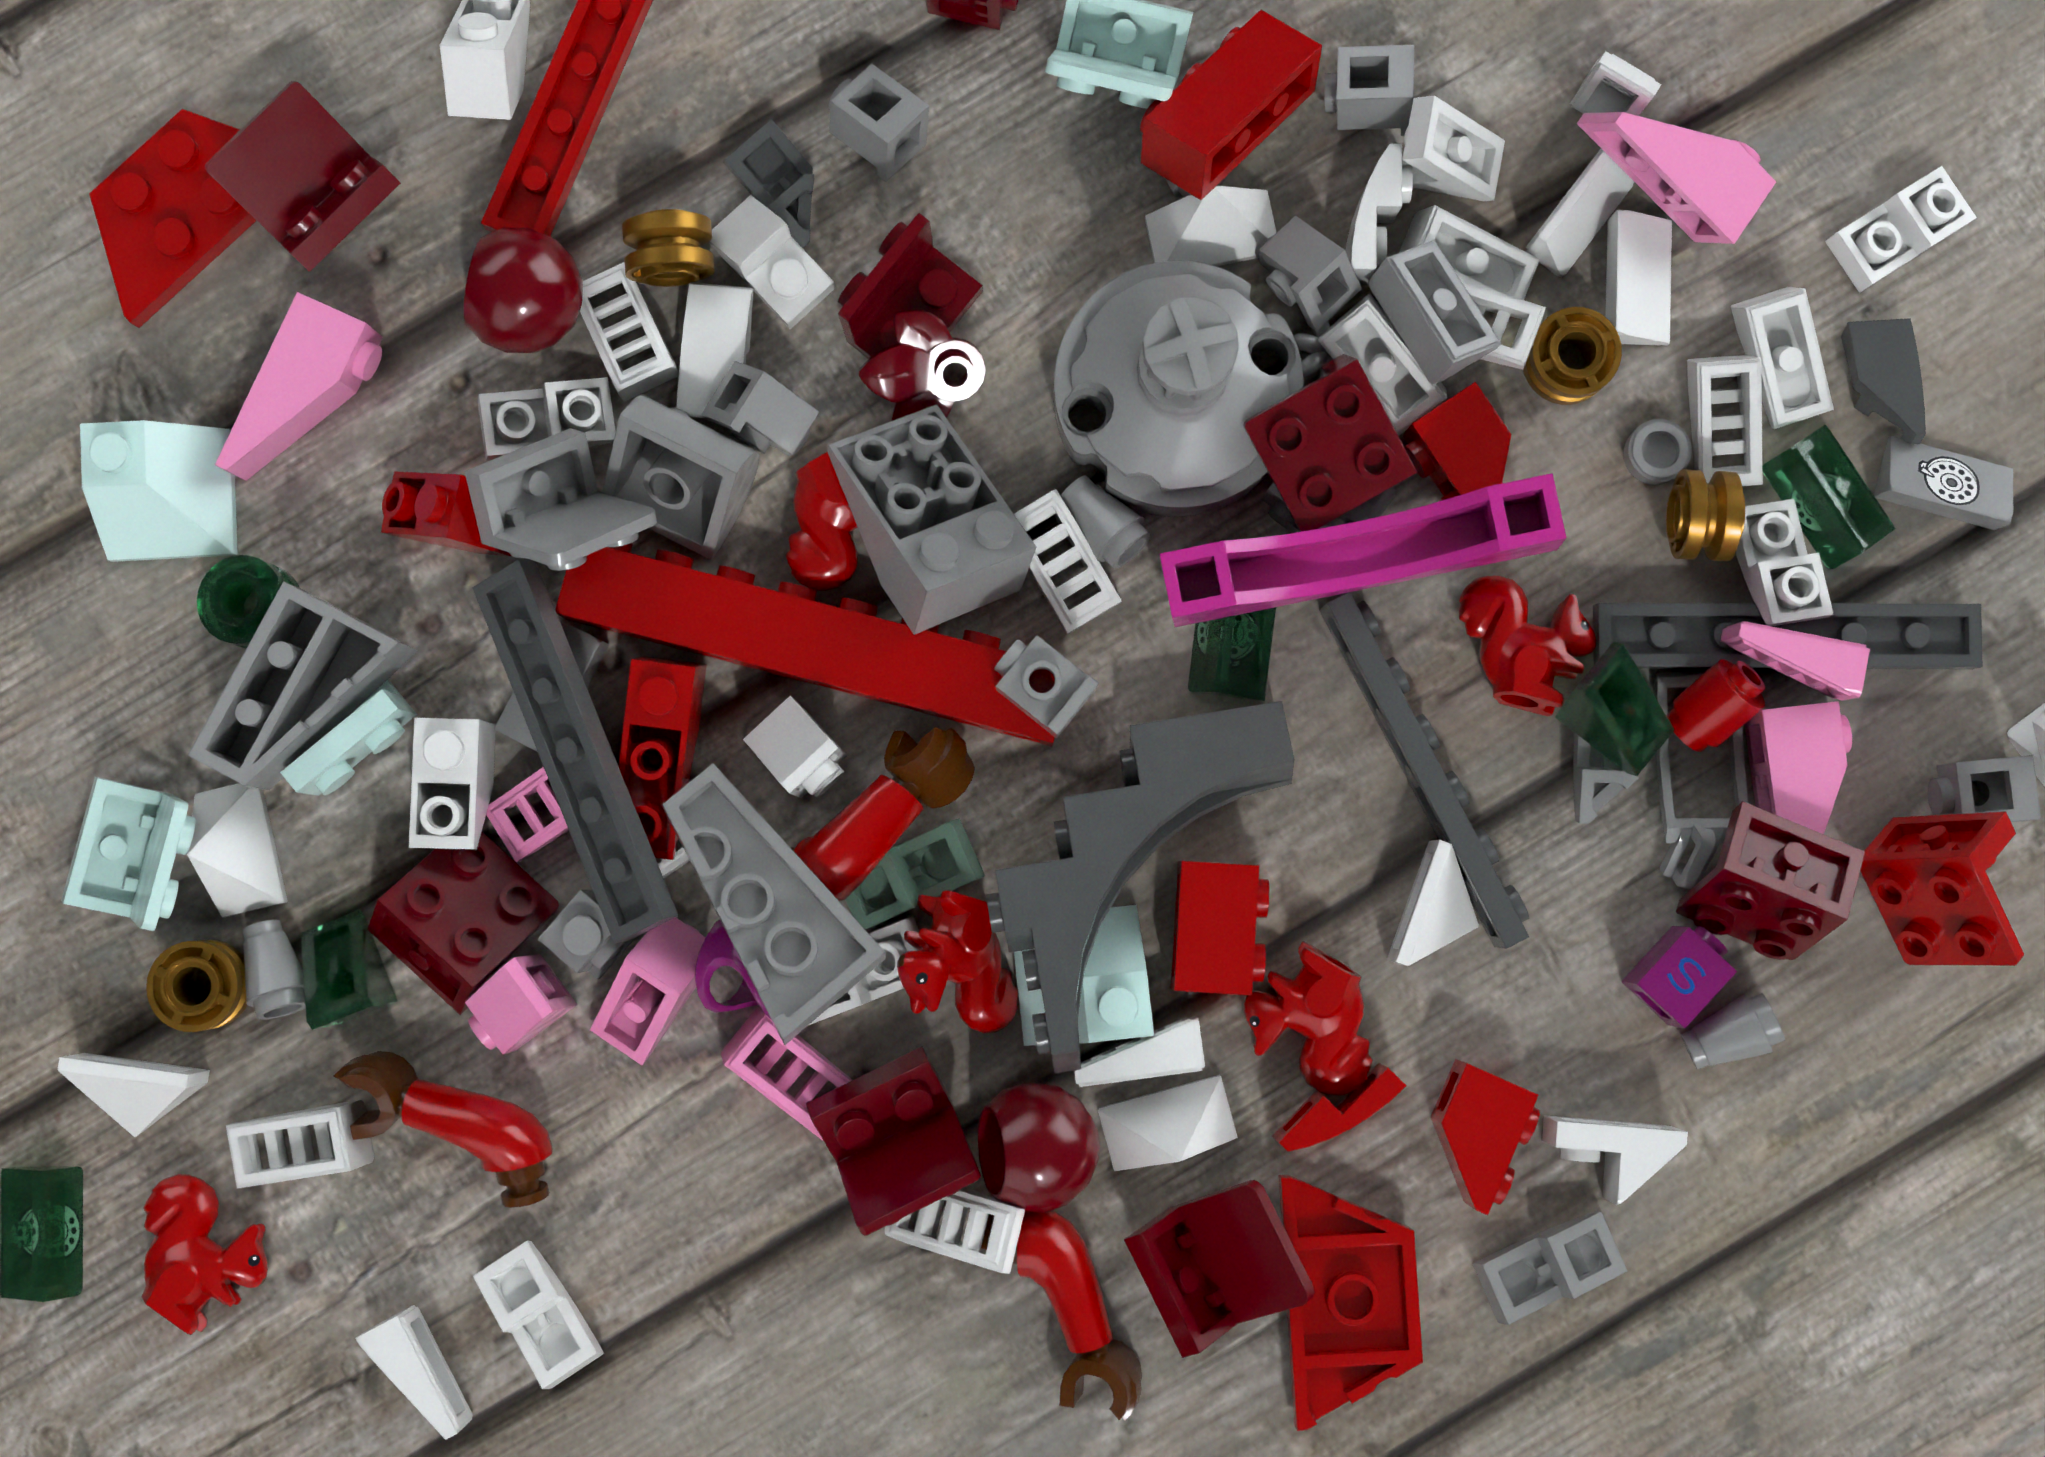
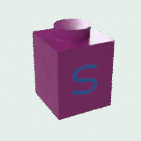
(1680, 974)

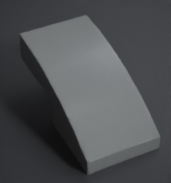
(1549, 1266)

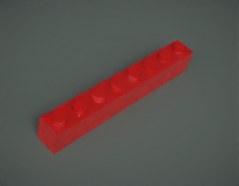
(797, 637)

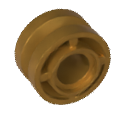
(668, 247)
(1595, 339)
(1705, 515)
(170, 985)

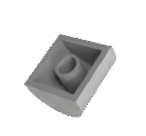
(682, 471)

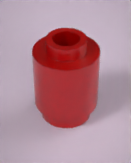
(1717, 704)

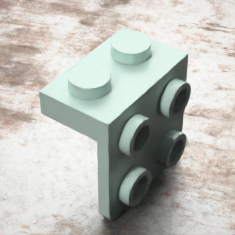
(1122, 48)
(366, 730)
(129, 852)

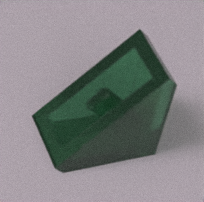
(1617, 712)
(342, 972)

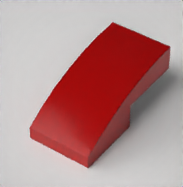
(1320, 1120)

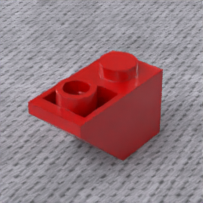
(1460, 444)
(433, 511)
(1479, 1130)

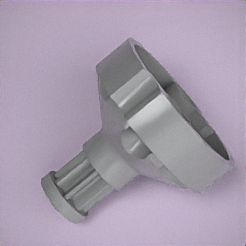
(1175, 383)

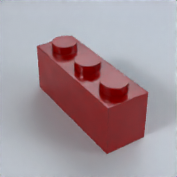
(1229, 104)

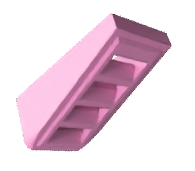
(1817, 661)
(519, 796)
(745, 1041)

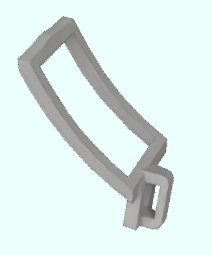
(1705, 832)

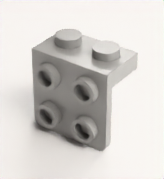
(548, 506)

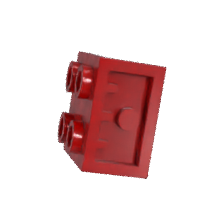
(1937, 891)

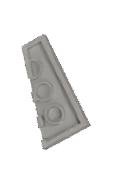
(778, 914)

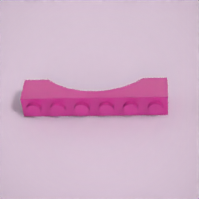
(1412, 544)

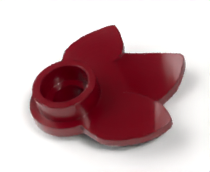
(914, 367)

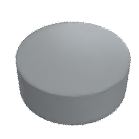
(1657, 451)

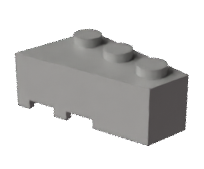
(294, 686)

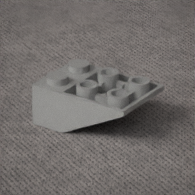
(930, 519)

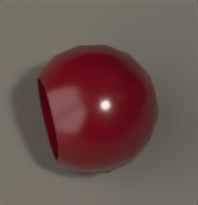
(521, 291)
(1037, 1147)

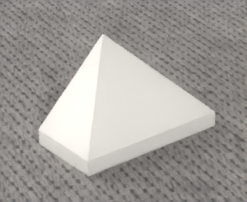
(1215, 231)
(236, 850)
(1436, 908)
(132, 1090)
(1167, 1124)

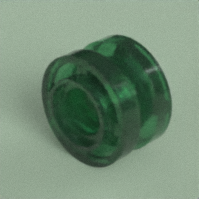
(226, 590)

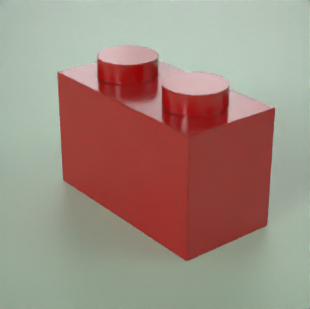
(1218, 928)

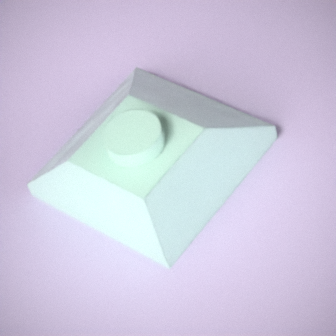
(158, 490)
(1113, 989)

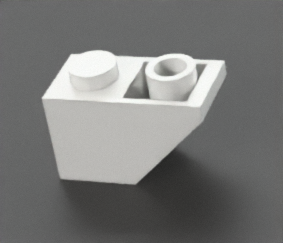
(485, 58)
(797, 750)
(450, 782)

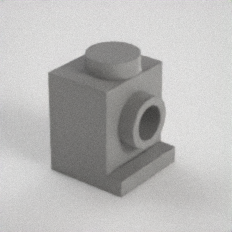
(1372, 87)
(879, 120)
(1309, 271)
(760, 410)
(1049, 709)
(2002, 782)
(582, 937)

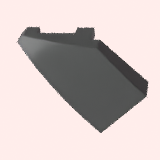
(776, 177)
(1887, 373)

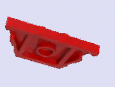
(166, 214)
(1364, 1301)

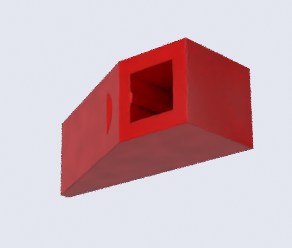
(660, 740)

